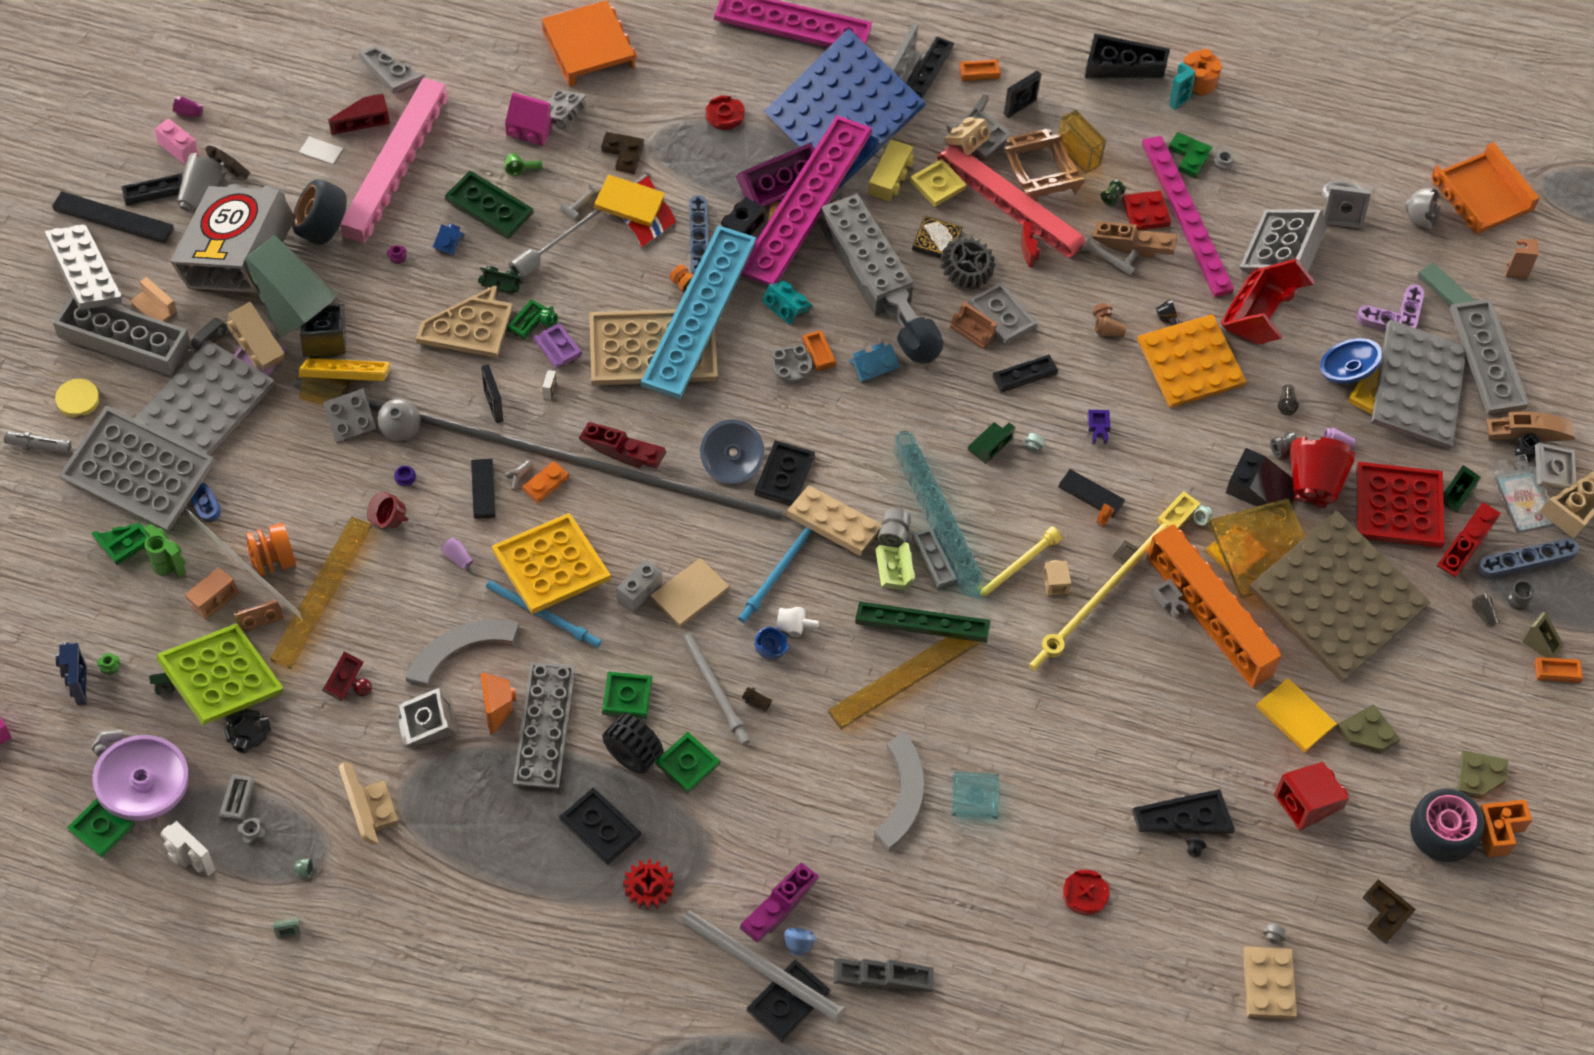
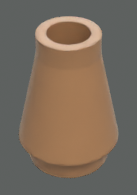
(1109, 327)

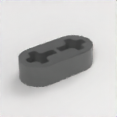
(212, 331)

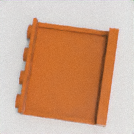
(587, 40)
(1486, 189)

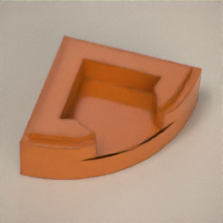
(1104, 515)

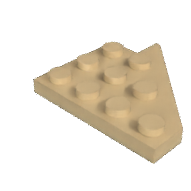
(469, 326)

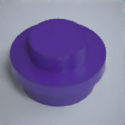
(405, 476)

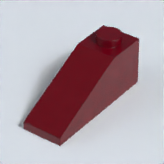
(362, 114)

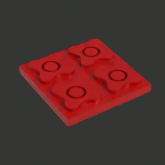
(1400, 504)

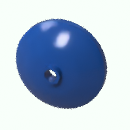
(1351, 361)

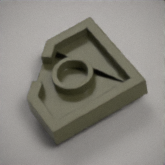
(1369, 730)
(1481, 773)

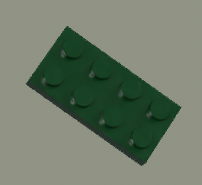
(489, 204)

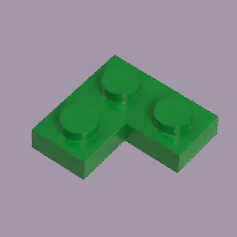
(1193, 151)

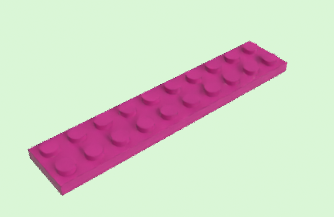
(804, 200)

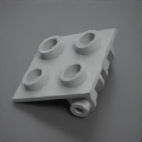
(566, 106)
(349, 415)

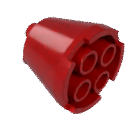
(1319, 469)

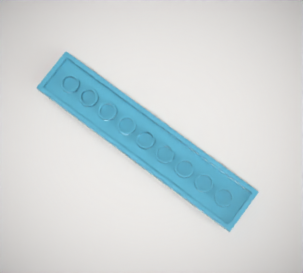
(698, 312)

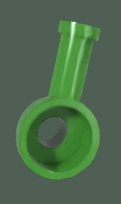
(515, 165)

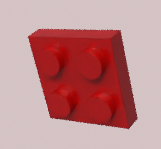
(1146, 210)

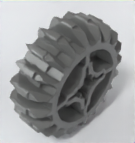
(969, 255)

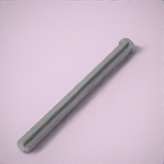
(764, 966)

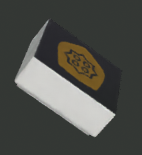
(549, 384)

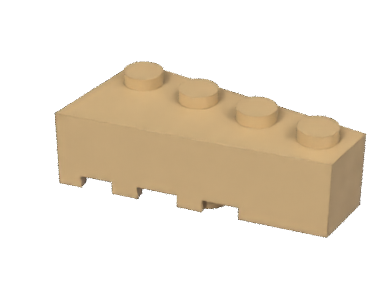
(1572, 506)

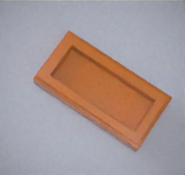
(979, 70)
(819, 350)
(1558, 669)

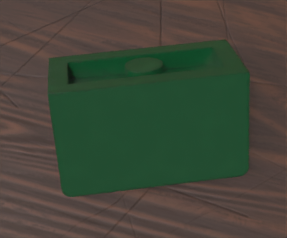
(991, 441)

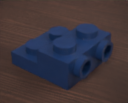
(73, 670)

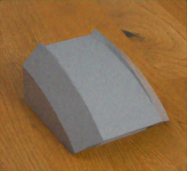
(426, 718)

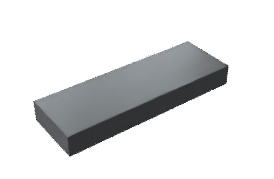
(934, 558)

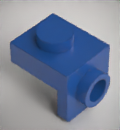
(448, 238)

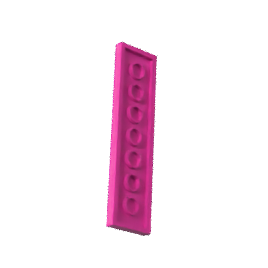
(790, 20)

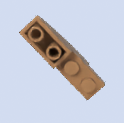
(1127, 237)
(1545, 426)

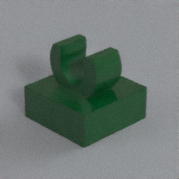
(161, 679)

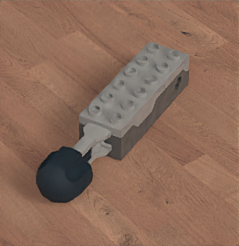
(879, 274)

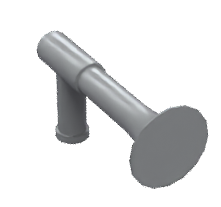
(1124, 266)

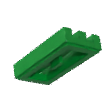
(523, 333)

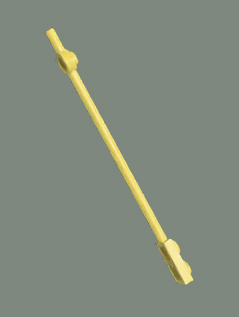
(1176, 514)

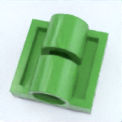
(162, 553)

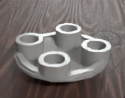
(791, 363)

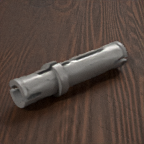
(28, 441)

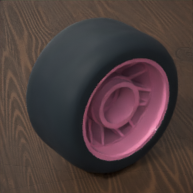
(1447, 825)

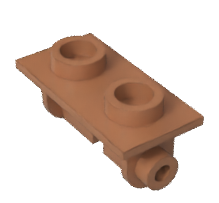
(259, 616)

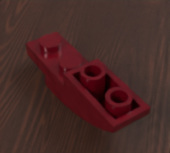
(618, 446)

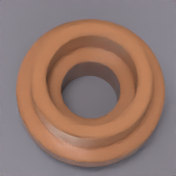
(1102, 310)

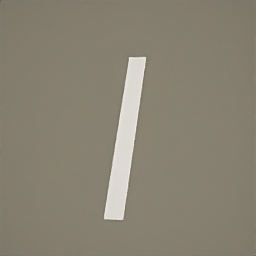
(244, 564)

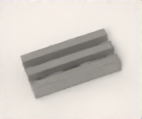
(245, 801)

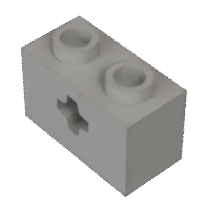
(639, 586)

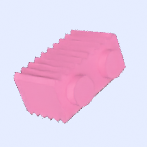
(176, 140)

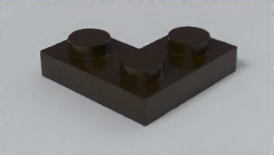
(627, 148)
(1392, 908)

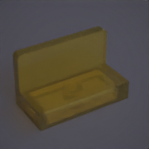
(322, 389)

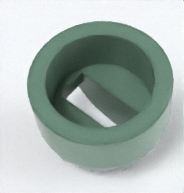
(304, 868)

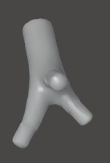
(518, 472)

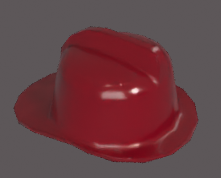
(386, 510)

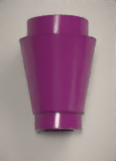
(187, 107)

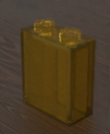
(1082, 141)

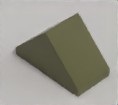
(1543, 637)

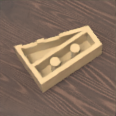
(254, 337)

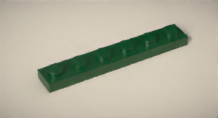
(923, 622)

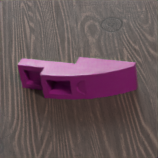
(779, 903)

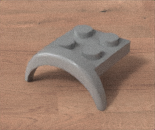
(998, 133)

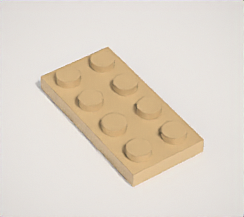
(834, 520)

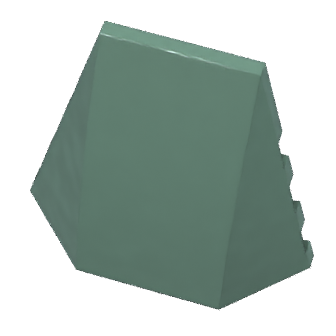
(287, 286)

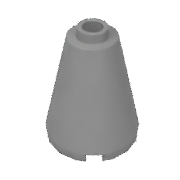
(197, 176)

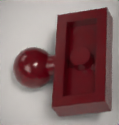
(344, 677)

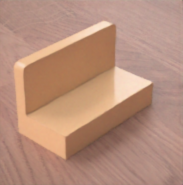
(154, 302)

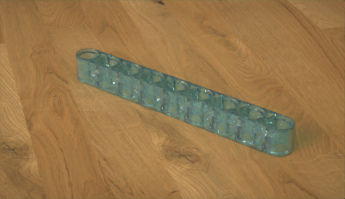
(940, 521)

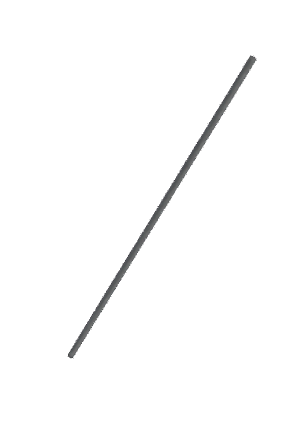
(587, 462)

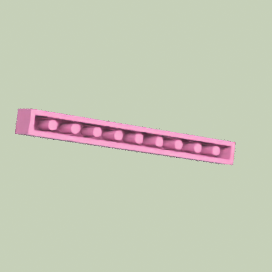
(393, 160)

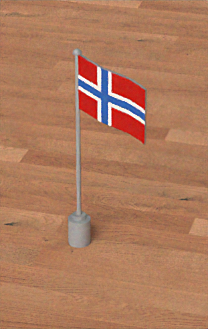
(664, 220)

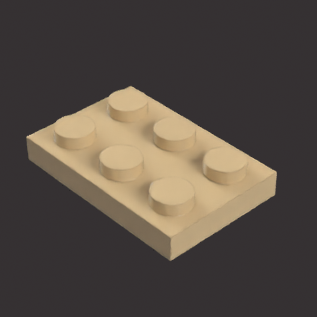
(1269, 983)

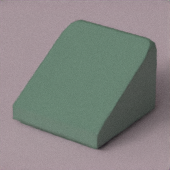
(286, 927)

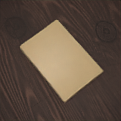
(689, 592)

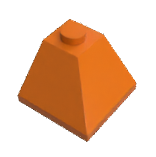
(497, 700)

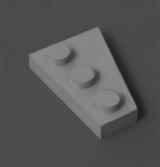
(388, 70)

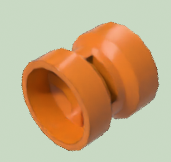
(681, 276)

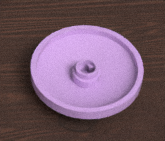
(140, 777)

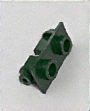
(507, 280)

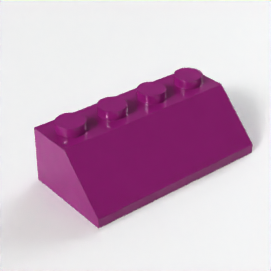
(774, 177)

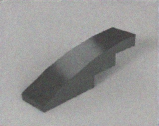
(883, 976)

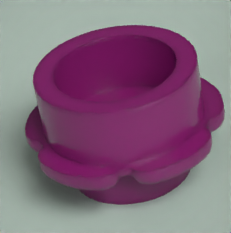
(395, 257)

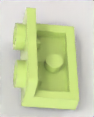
(895, 566)

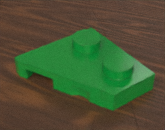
(121, 541)

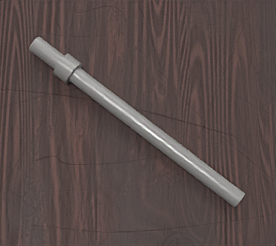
(735, 722)

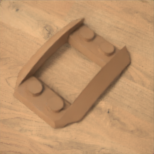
(1066, 179)

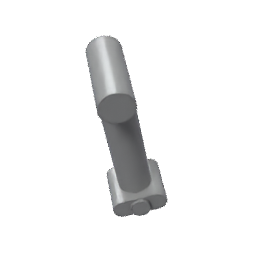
(572, 210)

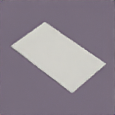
(320, 150)

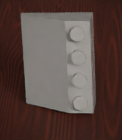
(1285, 237)

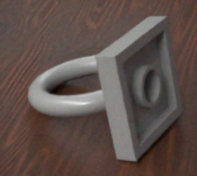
(1345, 204)

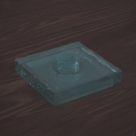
(975, 795)

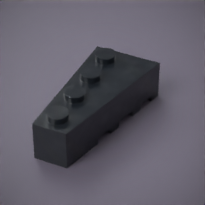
(1125, 59)

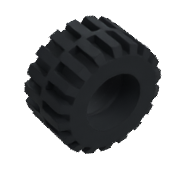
(632, 743)

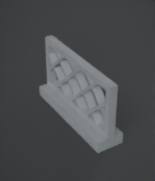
(907, 56)

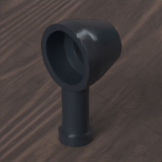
(1167, 312)

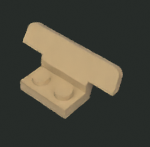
(369, 804)

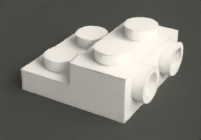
(186, 849)

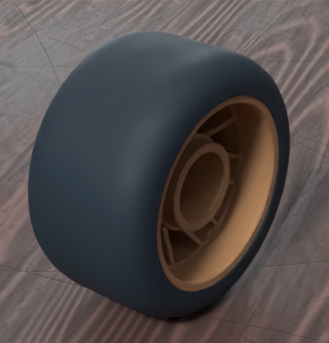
(319, 211)

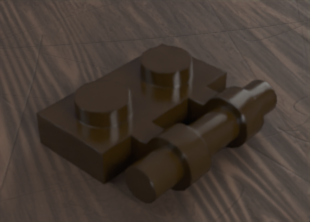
(227, 162)

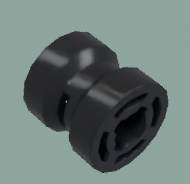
(1527, 446)

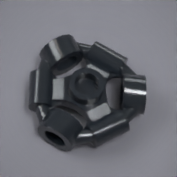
(246, 729)

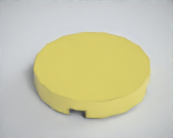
(77, 398)

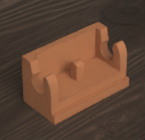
(1523, 259)
(974, 325)
(212, 593)

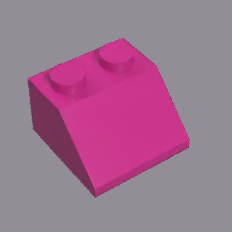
(528, 119)

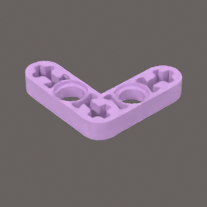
(1401, 318)

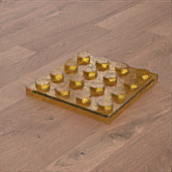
(1255, 540)

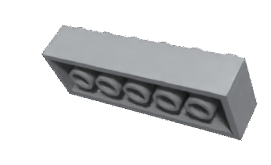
(124, 335)

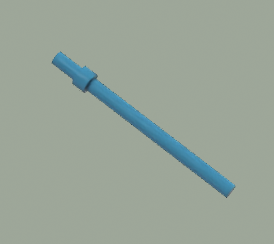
(754, 603)
(578, 632)

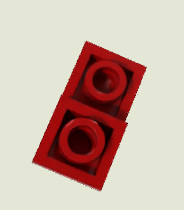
(1029, 244)

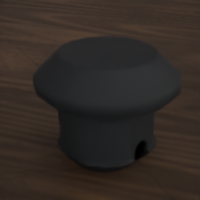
(1195, 846)

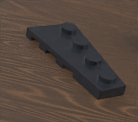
(1188, 814)

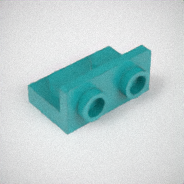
(1182, 86)

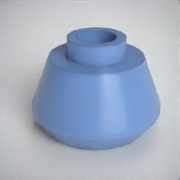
(799, 940)

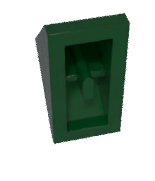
(1461, 488)

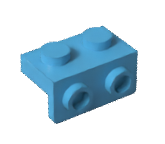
(875, 362)

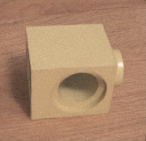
(1056, 578)

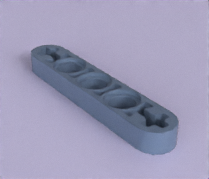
(695, 229)
(1535, 552)

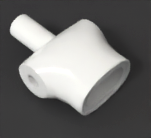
(794, 621)

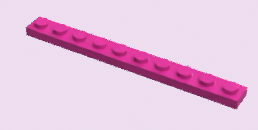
(1188, 216)

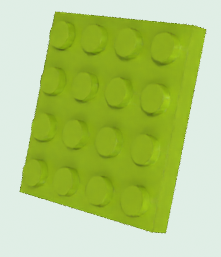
(219, 674)

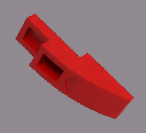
(1469, 540)

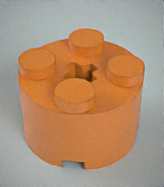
(1207, 70)

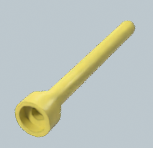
(1051, 537)

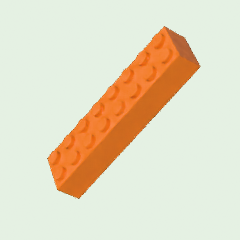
(1214, 606)

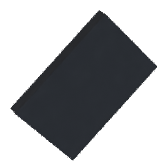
(784, 473)
(600, 826)
(780, 1009)

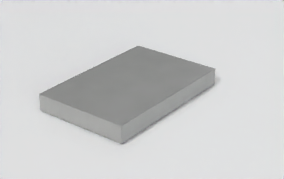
(1006, 311)

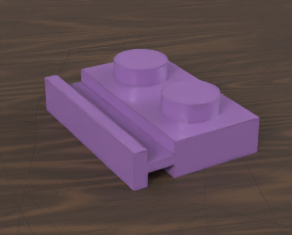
(557, 346)

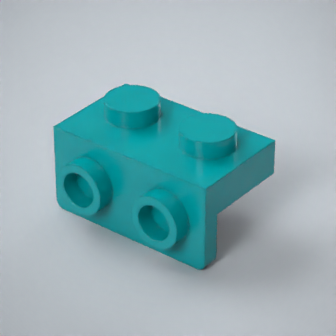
(785, 301)

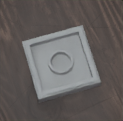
(1555, 466)

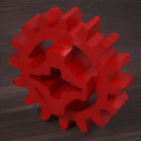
(659, 884)

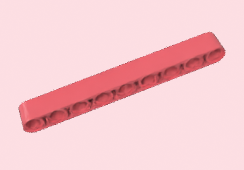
(1013, 201)

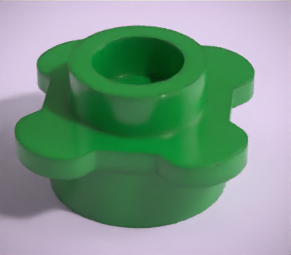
(549, 317)

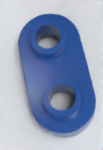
(206, 503)

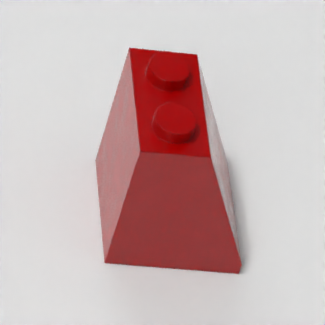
(1310, 794)

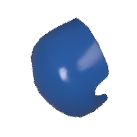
(771, 643)

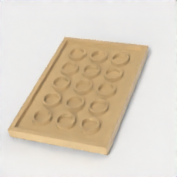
(626, 342)

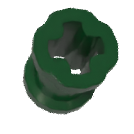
(1113, 192)

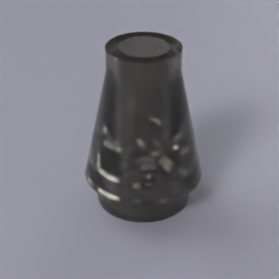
(1288, 401)
(1485, 609)

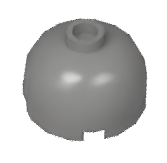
(1424, 208)
(399, 420)

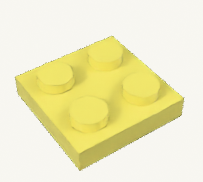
(938, 183)

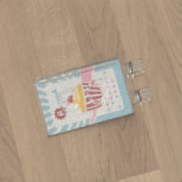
(1522, 494)

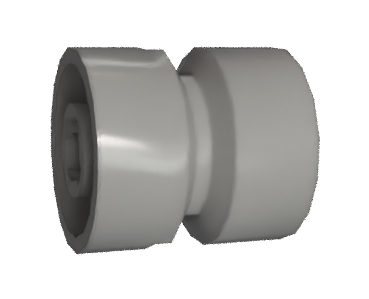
(894, 527)

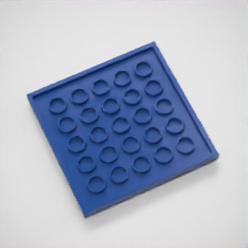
(850, 84)

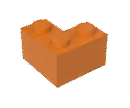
(1501, 822)

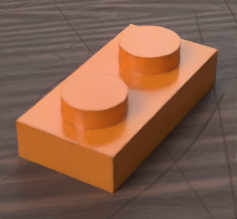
(545, 482)

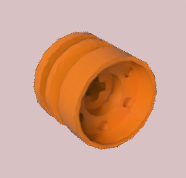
(271, 549)

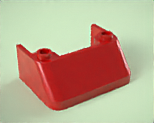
(1259, 298)

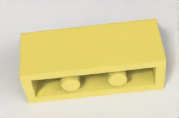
(891, 170)

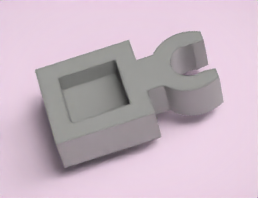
(1169, 595)

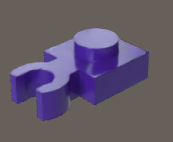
(1099, 424)

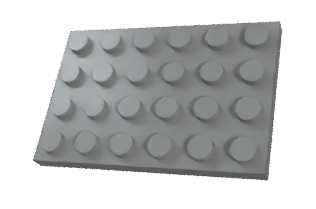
(1419, 385)
(207, 399)
(137, 468)

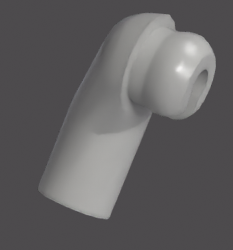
(104, 739)

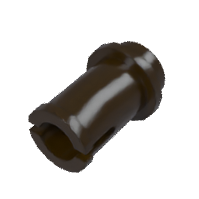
(756, 699)

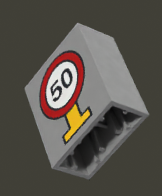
(225, 231)

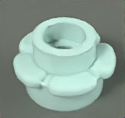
(1034, 442)
(1198, 516)

